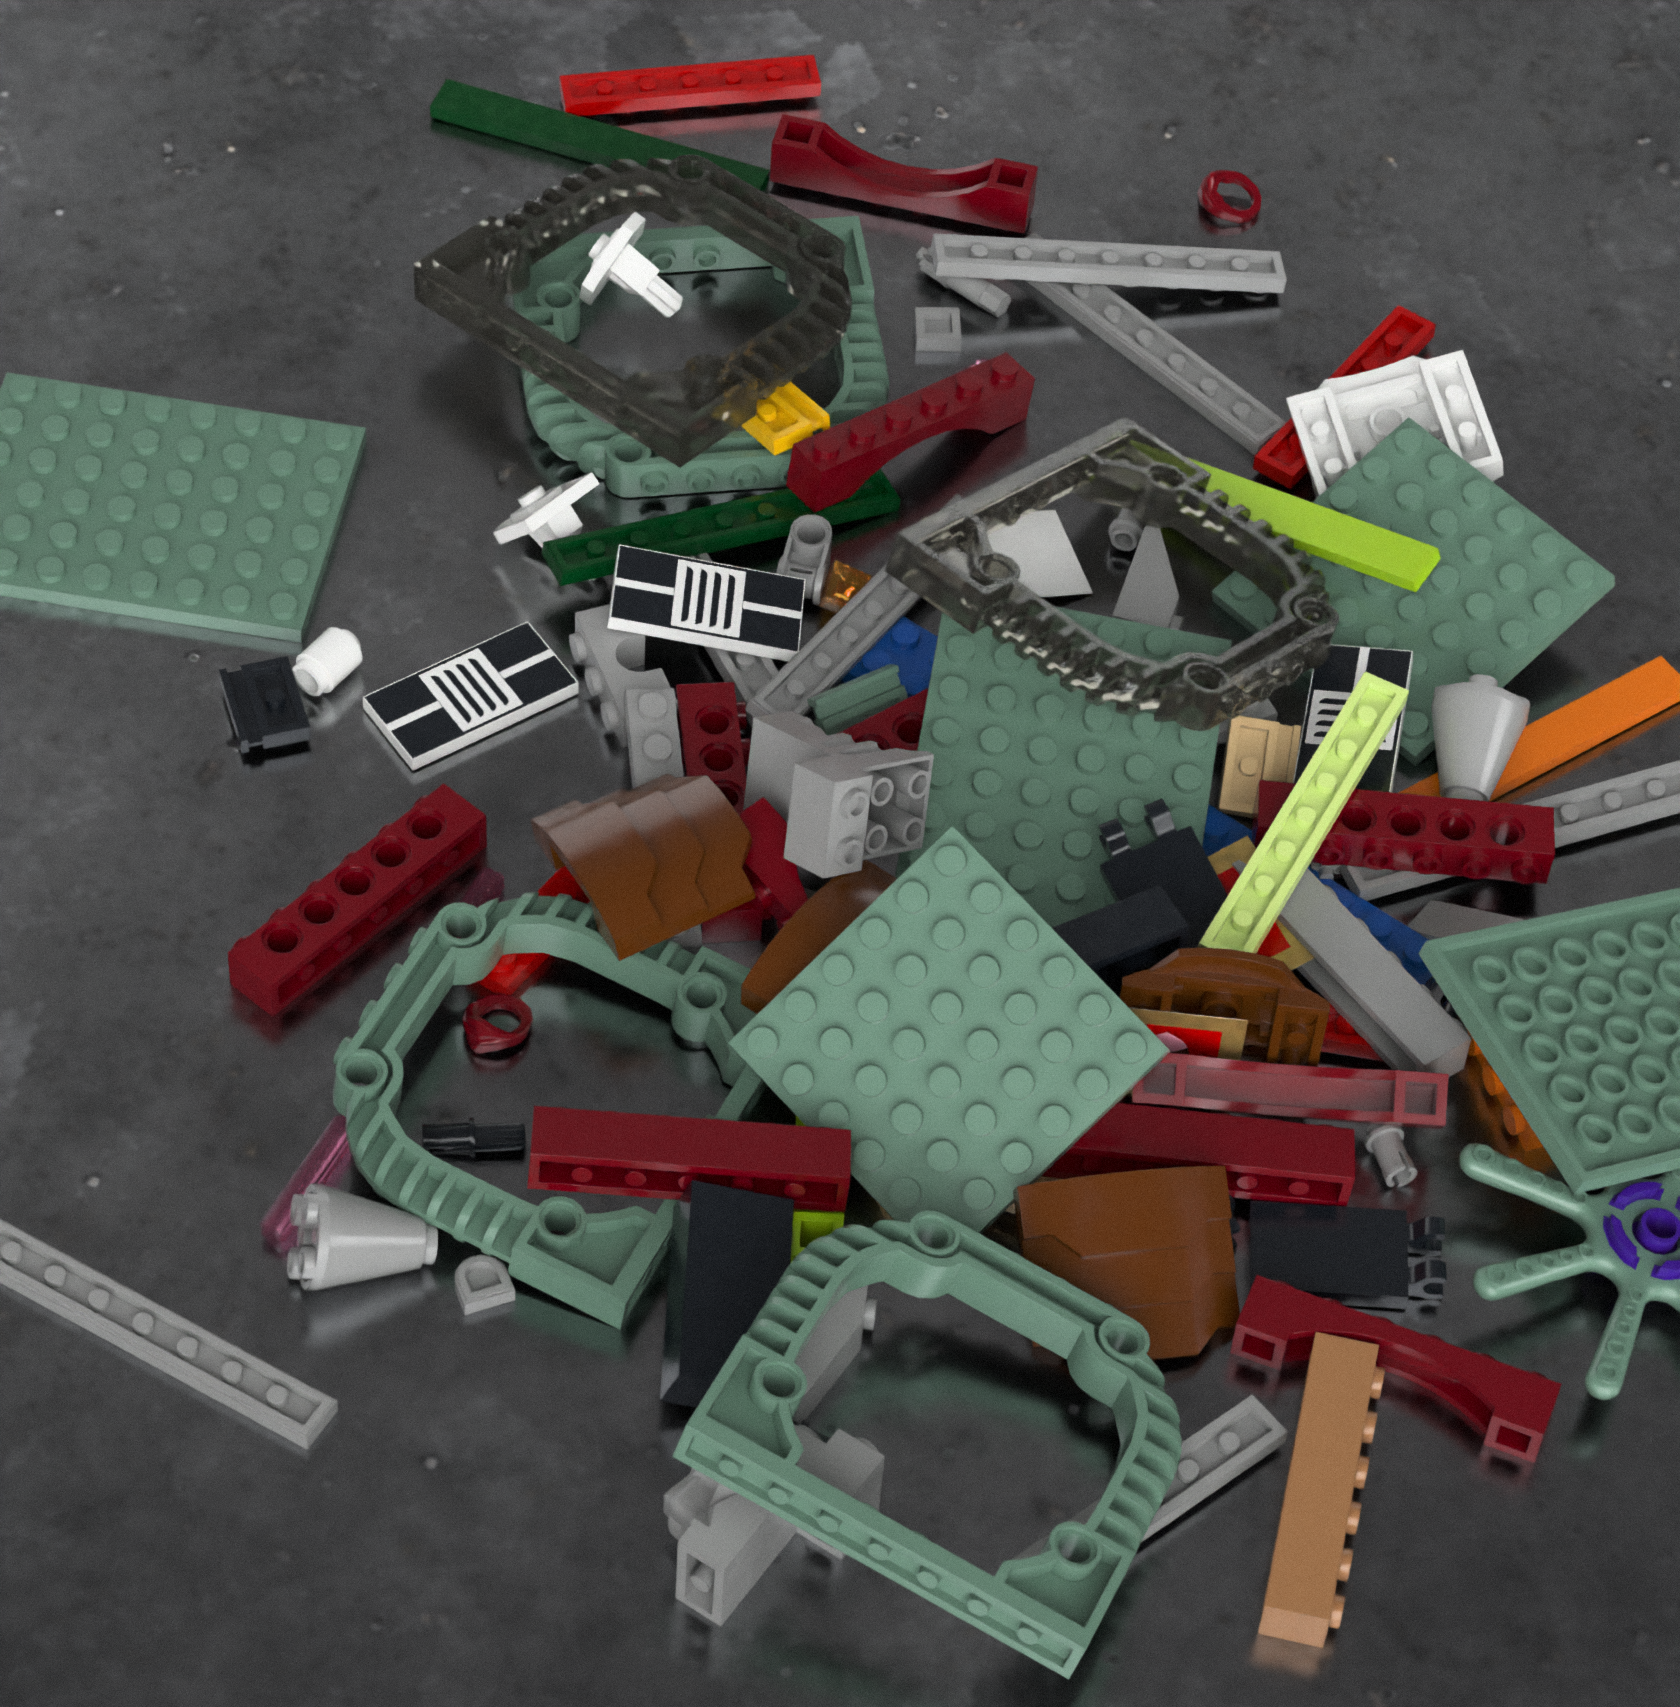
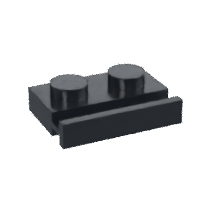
(265, 704)

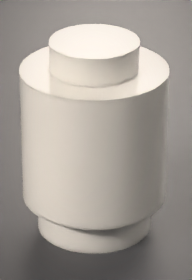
(327, 661)

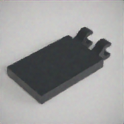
(1170, 861)
(1346, 1252)

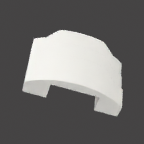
(1360, 410)

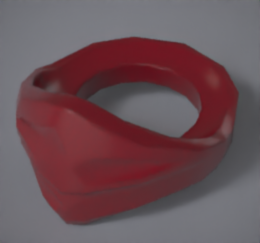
(1214, 202)
(484, 1036)

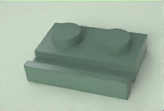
(857, 699)

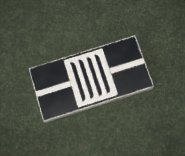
(706, 603)
(1330, 690)
(470, 695)

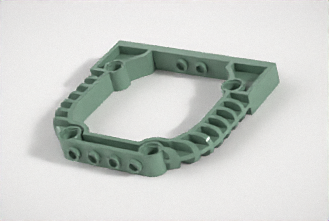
(736, 459)
(603, 1256)
(1033, 1604)

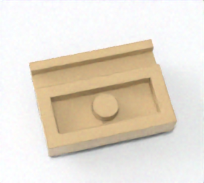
(1252, 753)

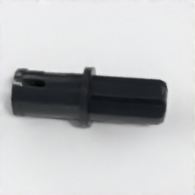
(469, 1138)

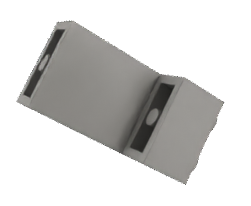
(837, 794)
(733, 1541)

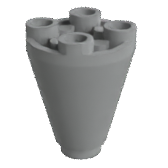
(1475, 735)
(354, 1239)

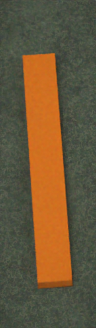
(1581, 725)

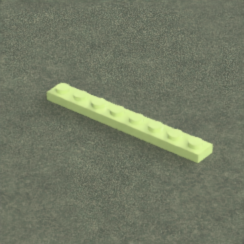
(1306, 816)

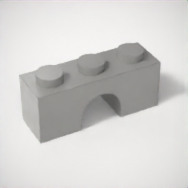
(606, 660)

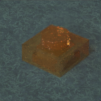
(842, 585)

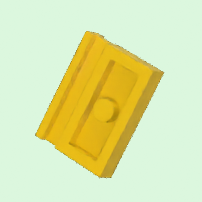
(786, 419)

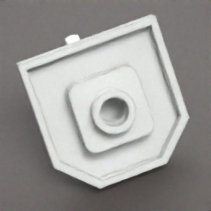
(623, 265)
(547, 513)

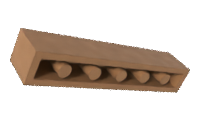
(1319, 1491)

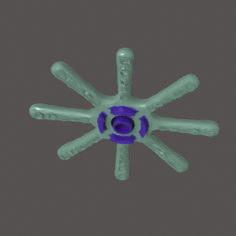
(1629, 1239)

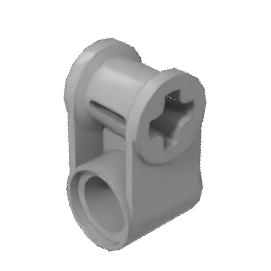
(808, 554)

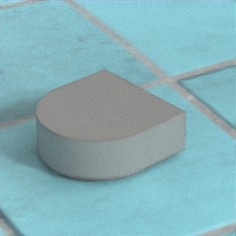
(482, 1283)

